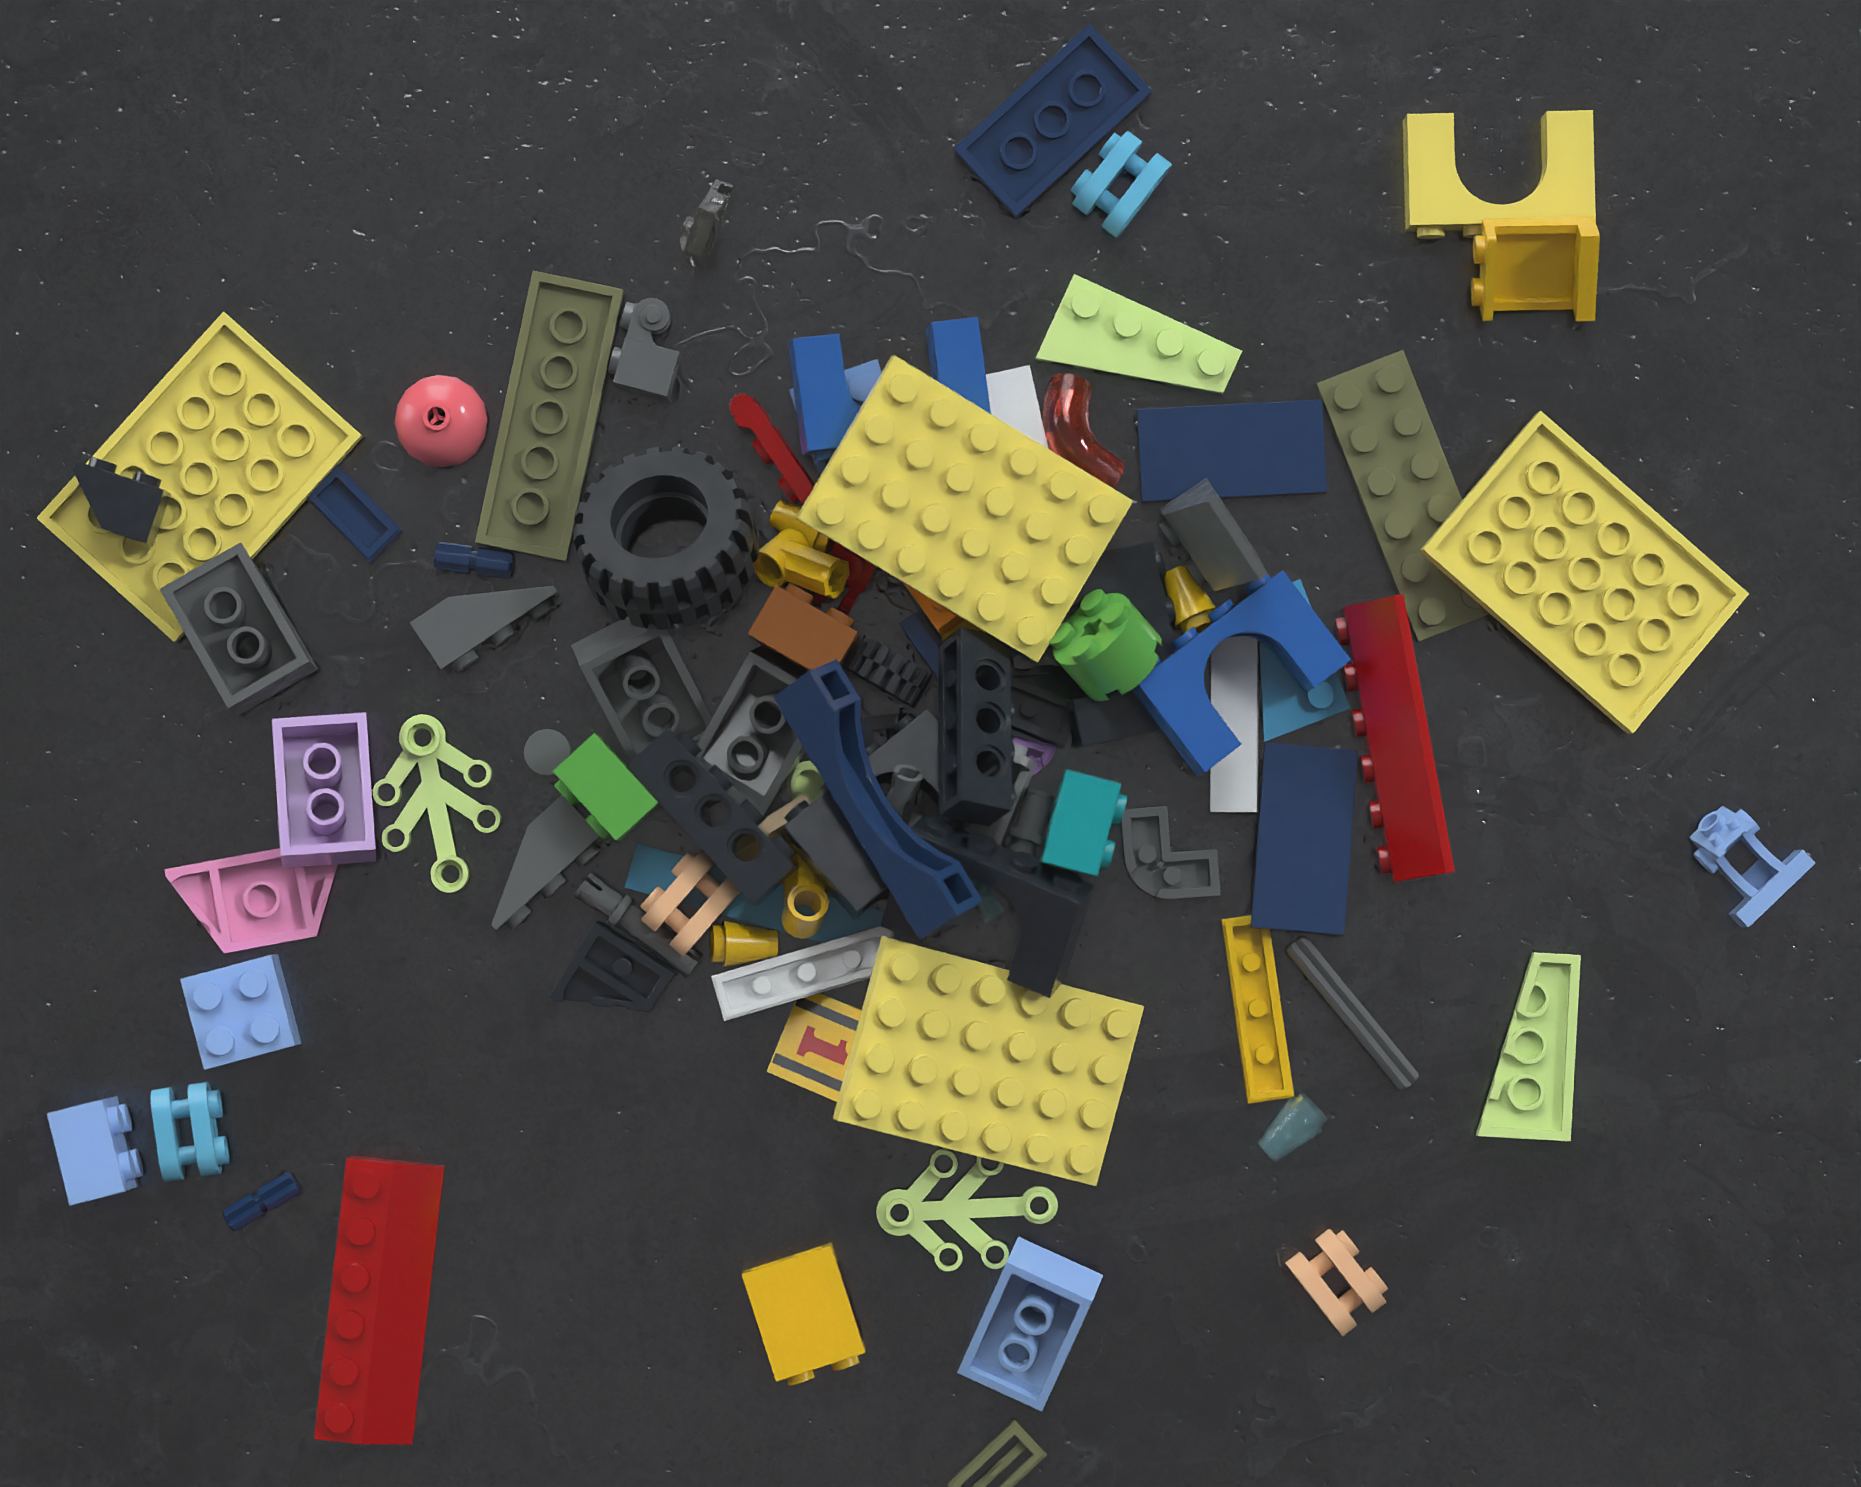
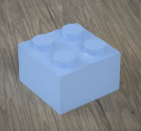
(240, 1011)
(95, 1149)

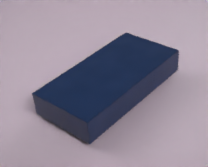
(354, 513)

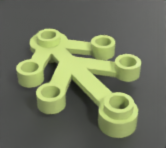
(434, 795)
(957, 1210)

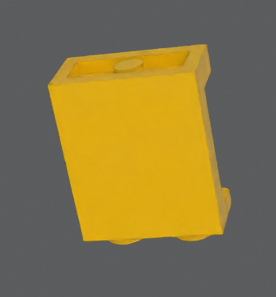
(1537, 265)
(804, 1314)

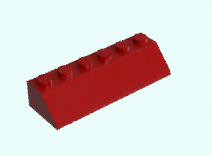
(1395, 739)
(379, 1301)

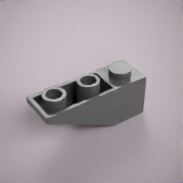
(469, 622)
(547, 850)

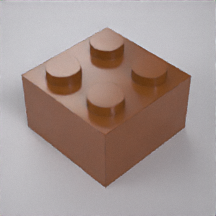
(802, 632)

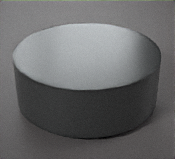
(546, 751)

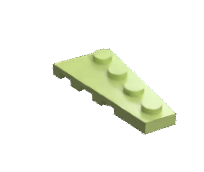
(1125, 338)
(1537, 1062)

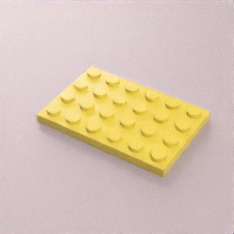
(232, 446)
(964, 508)
(1584, 572)
(987, 1065)

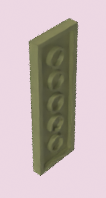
(549, 416)
(1400, 484)

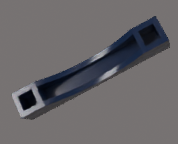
(828, 724)

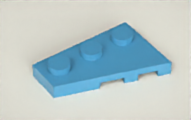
(1284, 700)

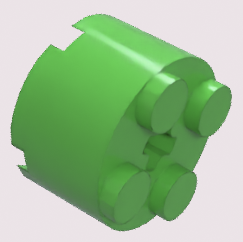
(1106, 645)

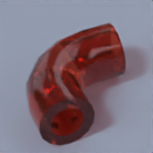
(1069, 429)

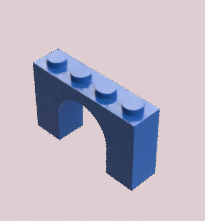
(821, 390)
(1270, 613)

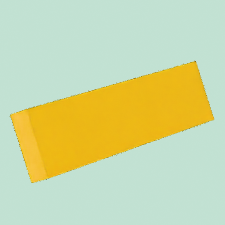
(1257, 1011)

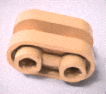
(662, 905)
(1338, 1253)

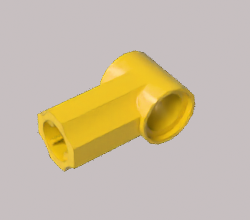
(793, 560)
(803, 889)

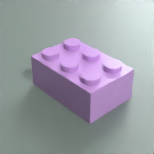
(323, 790)

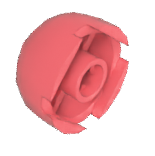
(462, 427)

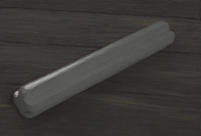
(1352, 1013)

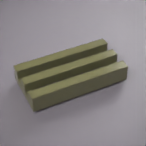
(1026, 1441)

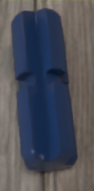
(484, 561)
(268, 1197)

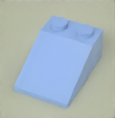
(1030, 1323)

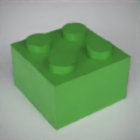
(606, 788)

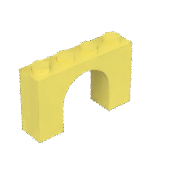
(1441, 203)

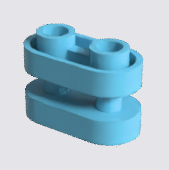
(1093, 188)
(208, 1149)

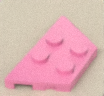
(254, 899)

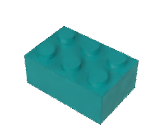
(1081, 824)

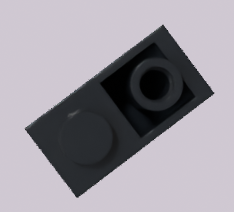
(123, 504)

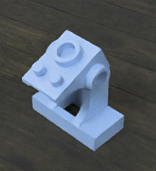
(1764, 880)

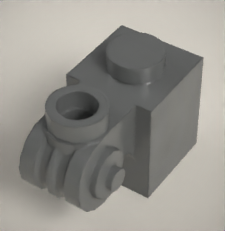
(640, 362)

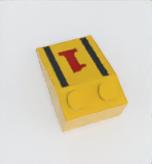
(816, 1044)

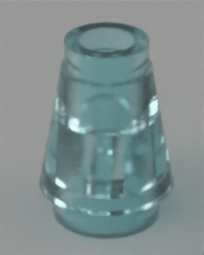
(1292, 1127)

